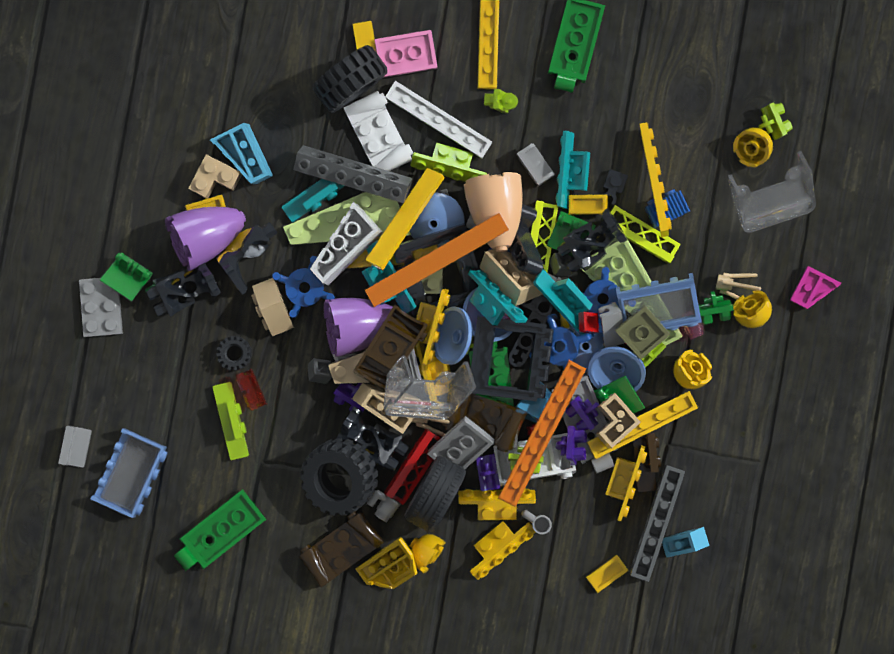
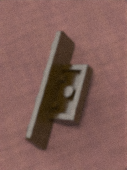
(647, 478)

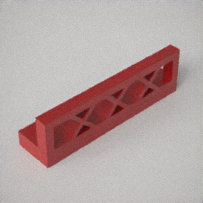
(408, 465)

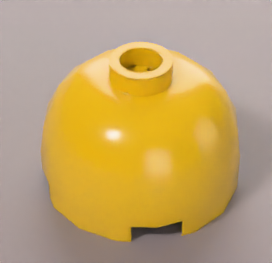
(753, 146)
(753, 310)
(692, 370)
(426, 550)

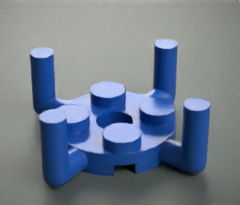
(600, 286)
(292, 288)
(569, 338)

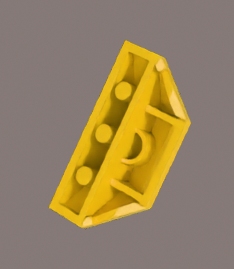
(389, 566)

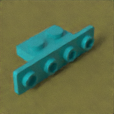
(573, 170)
(311, 199)
(374, 275)
(563, 297)
(492, 301)

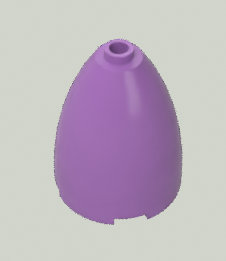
(203, 233)
(352, 323)

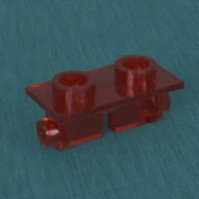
(254, 396)

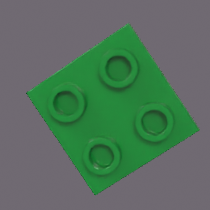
(564, 226)
(126, 276)
(624, 391)

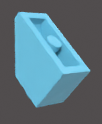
(685, 542)

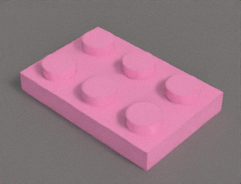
(407, 53)

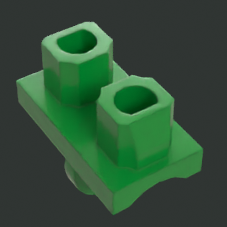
(714, 305)

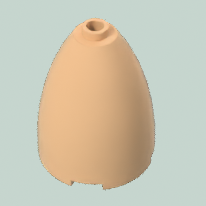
(495, 195)

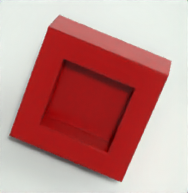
(588, 322)

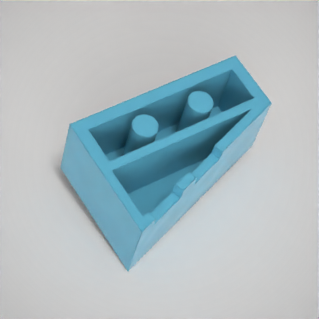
(244, 152)

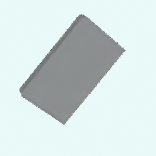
(75, 446)

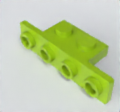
(447, 161)
(230, 419)

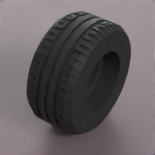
(435, 494)

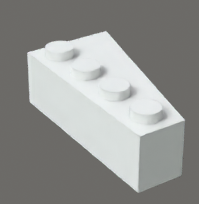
(346, 244)

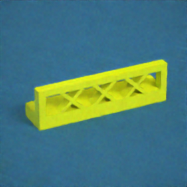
(536, 226)
(642, 242)

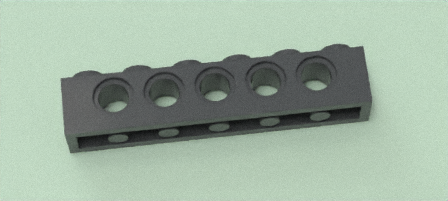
(352, 174)
(656, 523)

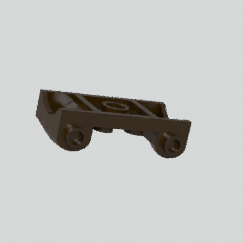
(393, 340)
(493, 417)
(341, 548)

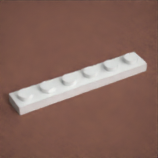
(438, 119)

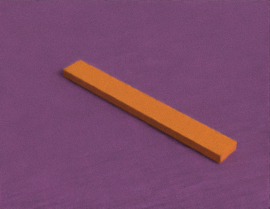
(437, 259)
(542, 433)

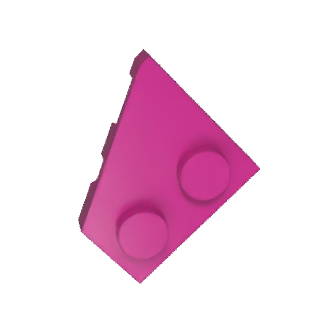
(813, 287)

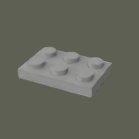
(99, 308)
(462, 443)

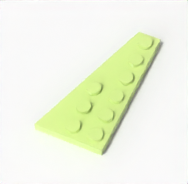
(323, 224)
(624, 272)

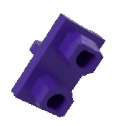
(345, 393)
(586, 412)
(569, 444)
(488, 472)

